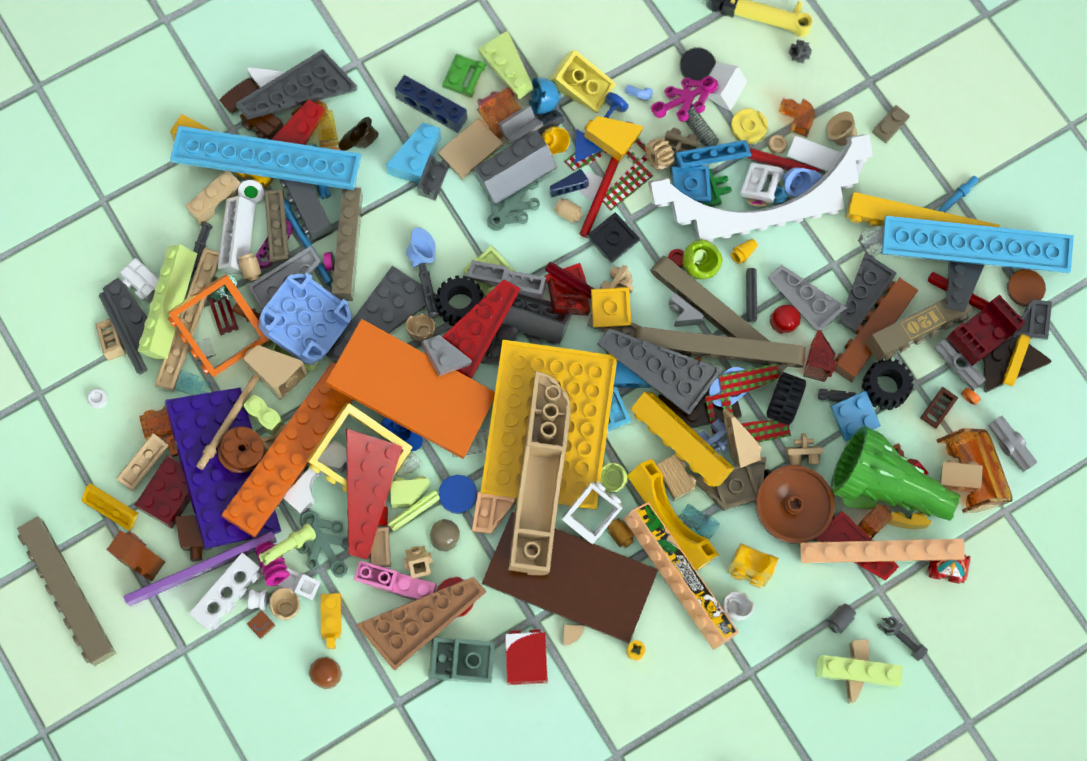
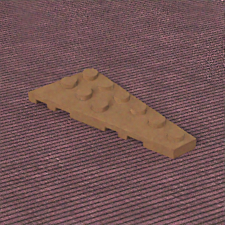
(411, 626)

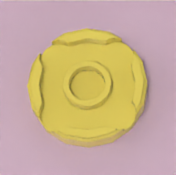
(749, 125)

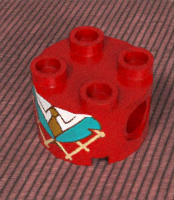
(954, 570)

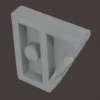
(444, 356)

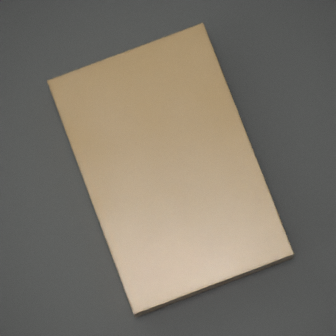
(470, 148)

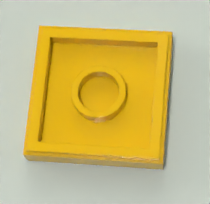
(611, 307)

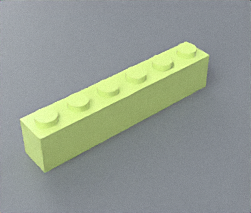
(168, 294)

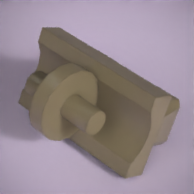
(679, 142)

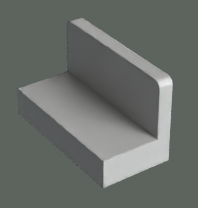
(519, 124)

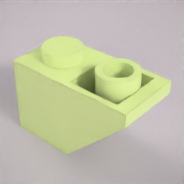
(407, 492)

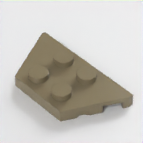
(738, 487)

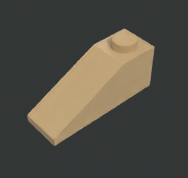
(742, 445)

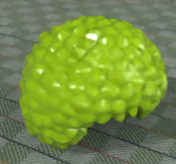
(702, 259)

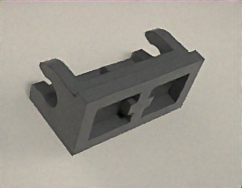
(432, 178)

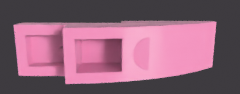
(392, 581)

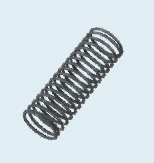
(703, 140)

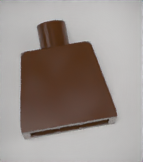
(190, 536)

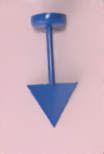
(585, 147)

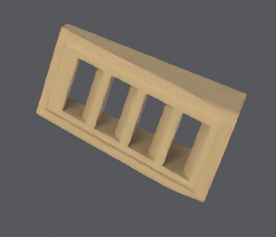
(114, 349)

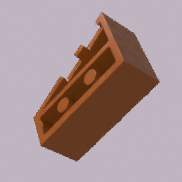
(134, 554)

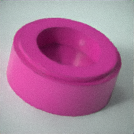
(329, 261)

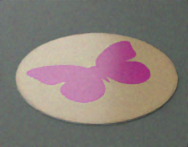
(754, 202)

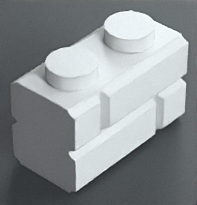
(141, 279)

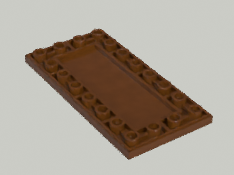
(582, 585)

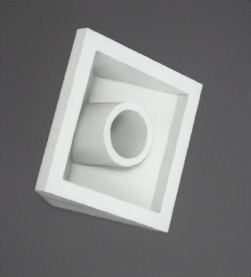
(730, 85)

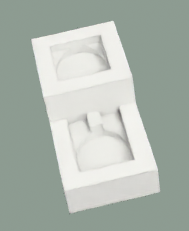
(301, 584)

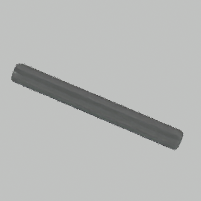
(123, 332)

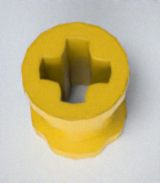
(633, 656)

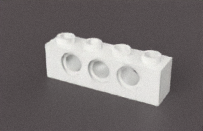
(241, 565)

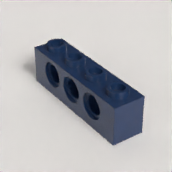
(431, 103)

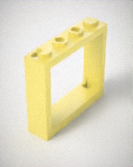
(350, 410)

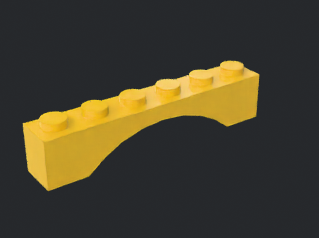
(649, 484)

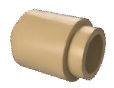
(568, 210)
(249, 267)

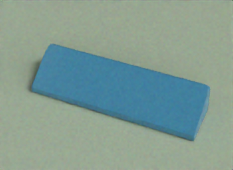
(712, 154)

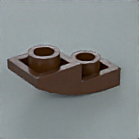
(237, 93)

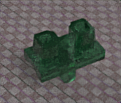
(222, 291)

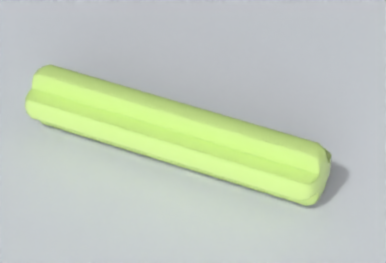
(414, 510)

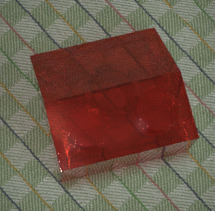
(820, 359)

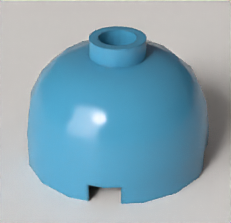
(544, 96)

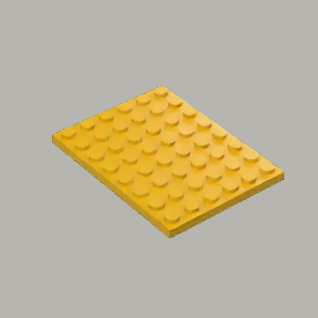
(589, 386)

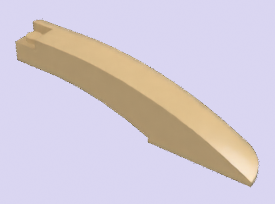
(540, 477)

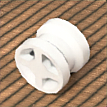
(257, 599)

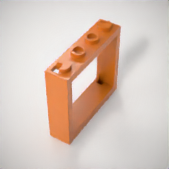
(186, 337)

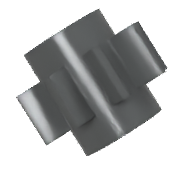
(800, 51)

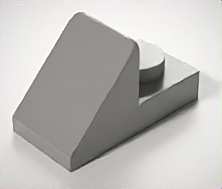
(689, 315)

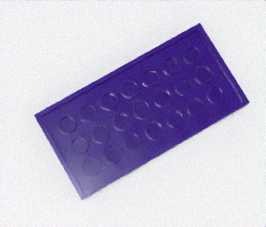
(211, 490)

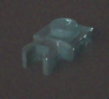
(189, 383)

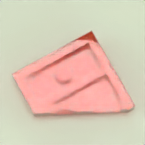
(567, 300)

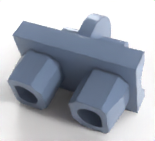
(720, 430)

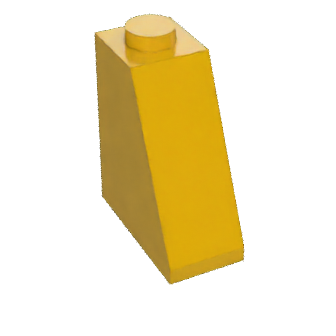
(612, 135)

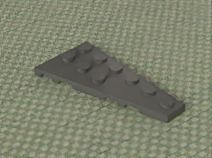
(309, 80)

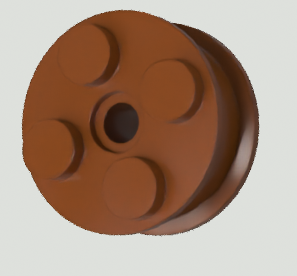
(240, 439)

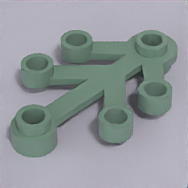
(512, 204)
(322, 541)

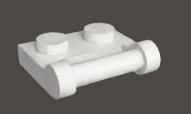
(756, 180)

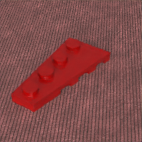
(301, 125)
(844, 530)

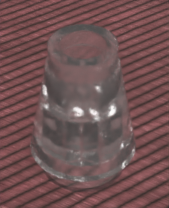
(409, 465)

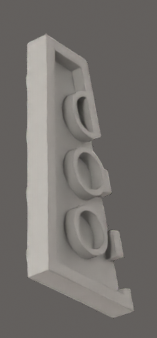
(267, 285)
(811, 302)

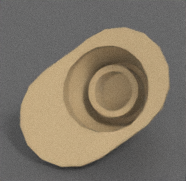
(840, 127)

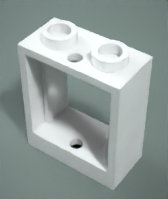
(579, 526)

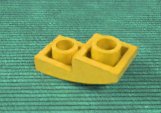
(915, 521)

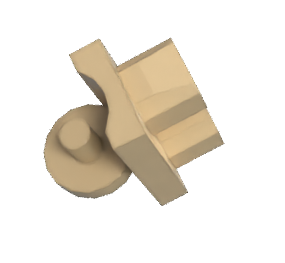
(621, 278)
(794, 453)

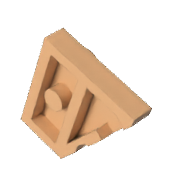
(490, 512)

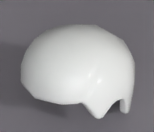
(737, 606)

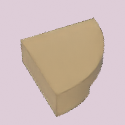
(572, 634)

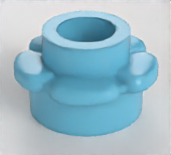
(780, 195)

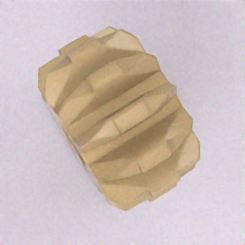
(659, 153)

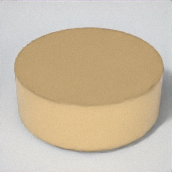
(777, 144)

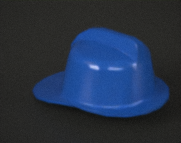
(403, 433)

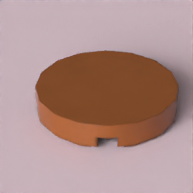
(1026, 286)

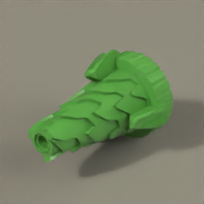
(875, 471)

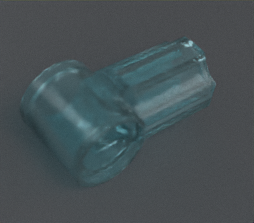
(703, 524)

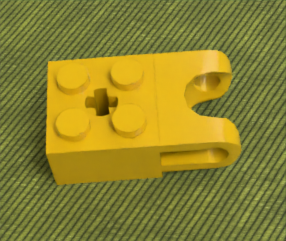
(752, 566)

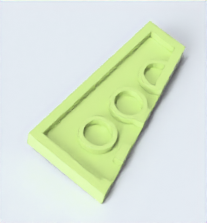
(506, 63)

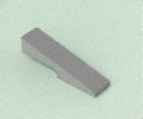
(493, 274)

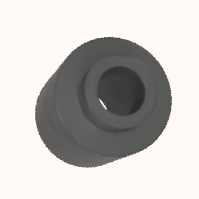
(841, 618)

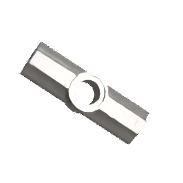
(968, 373)
(1012, 443)

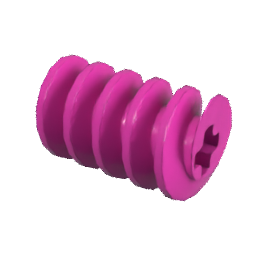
(275, 571)

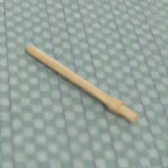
(210, 450)

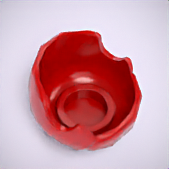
(785, 319)

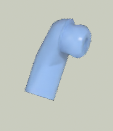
(639, 93)

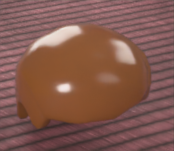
(325, 672)

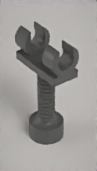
(918, 651)

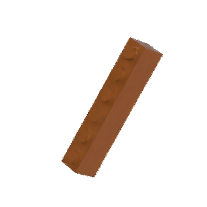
(887, 313)

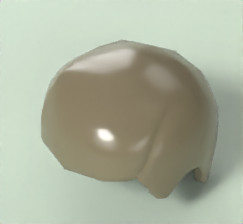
(444, 535)

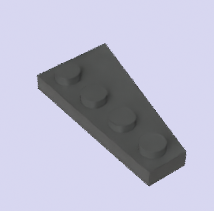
(961, 284)
(867, 288)
(128, 308)

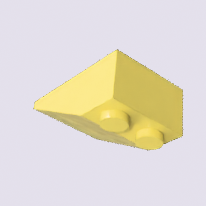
(582, 81)

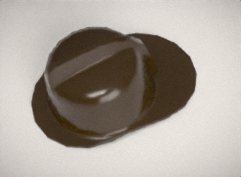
(359, 136)

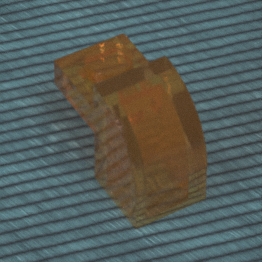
(803, 114)

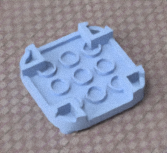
(304, 318)

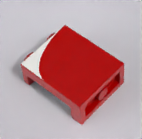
(526, 657)

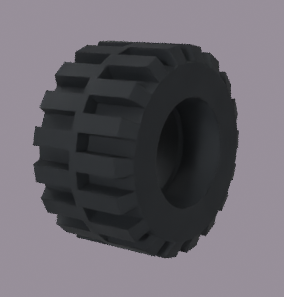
(453, 288)
(898, 374)
(786, 398)

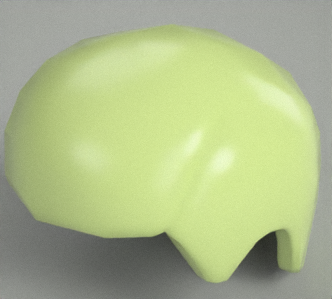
(613, 477)

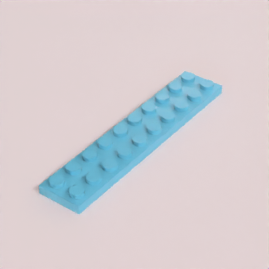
(266, 158)
(977, 244)

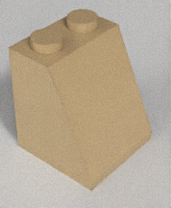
(275, 370)

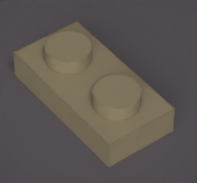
(891, 124)

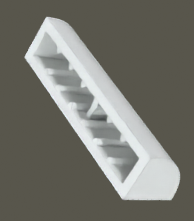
(816, 154)
(236, 233)

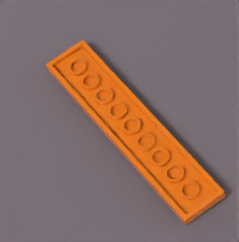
(285, 458)

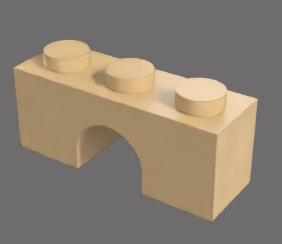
(204, 204)

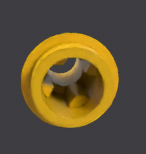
(743, 251)

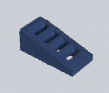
(571, 183)

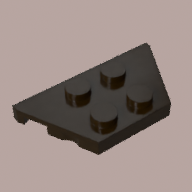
(998, 361)

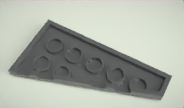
(386, 307)
(668, 372)

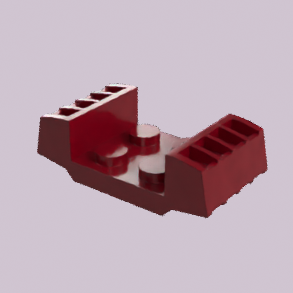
(986, 330)

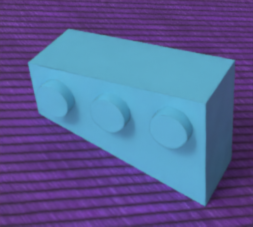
(414, 154)

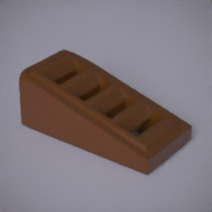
(943, 391)

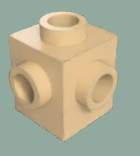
(418, 561)

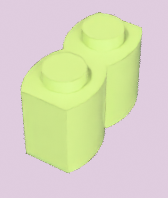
(262, 414)

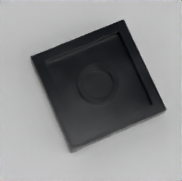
(613, 237)

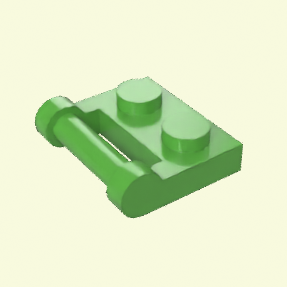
(458, 73)

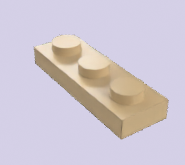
(142, 461)

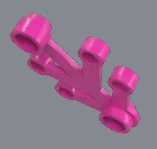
(687, 96)

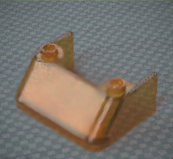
(977, 446)

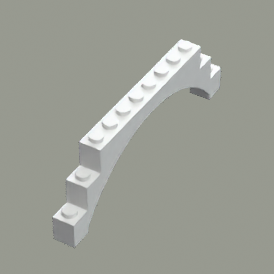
(821, 198)

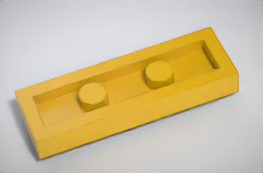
(109, 507)

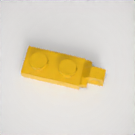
(331, 618)

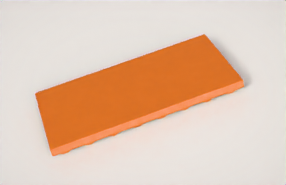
(407, 390)

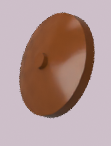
(794, 504)

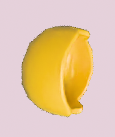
(556, 139)

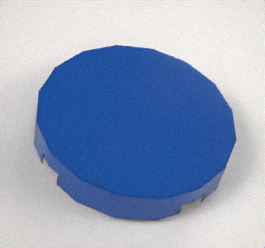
(458, 494)

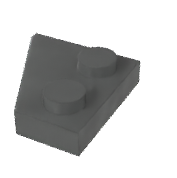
(1037, 320)

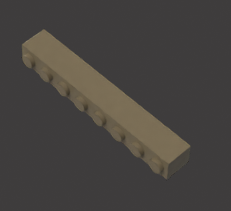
(66, 591)

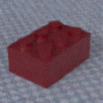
(165, 493)

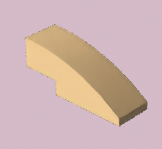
(859, 650)

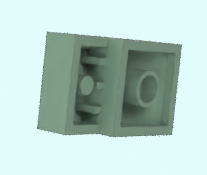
(461, 660)

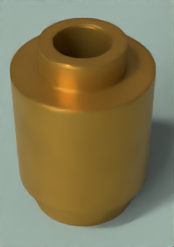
(620, 533)

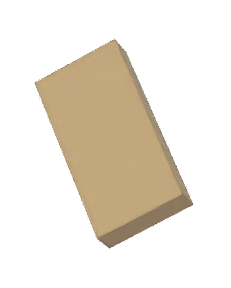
(381, 548)

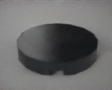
(697, 63)

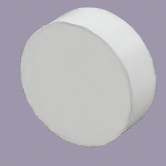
(97, 398)

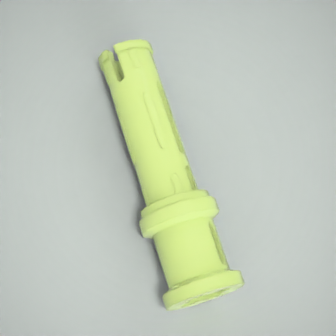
(294, 540)

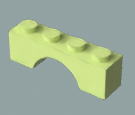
(859, 670)

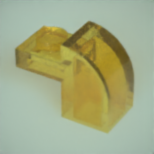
(327, 130)

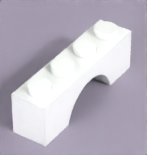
(300, 494)

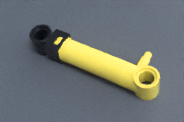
(765, 14)

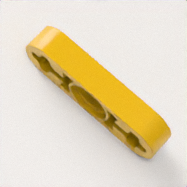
(1016, 360)

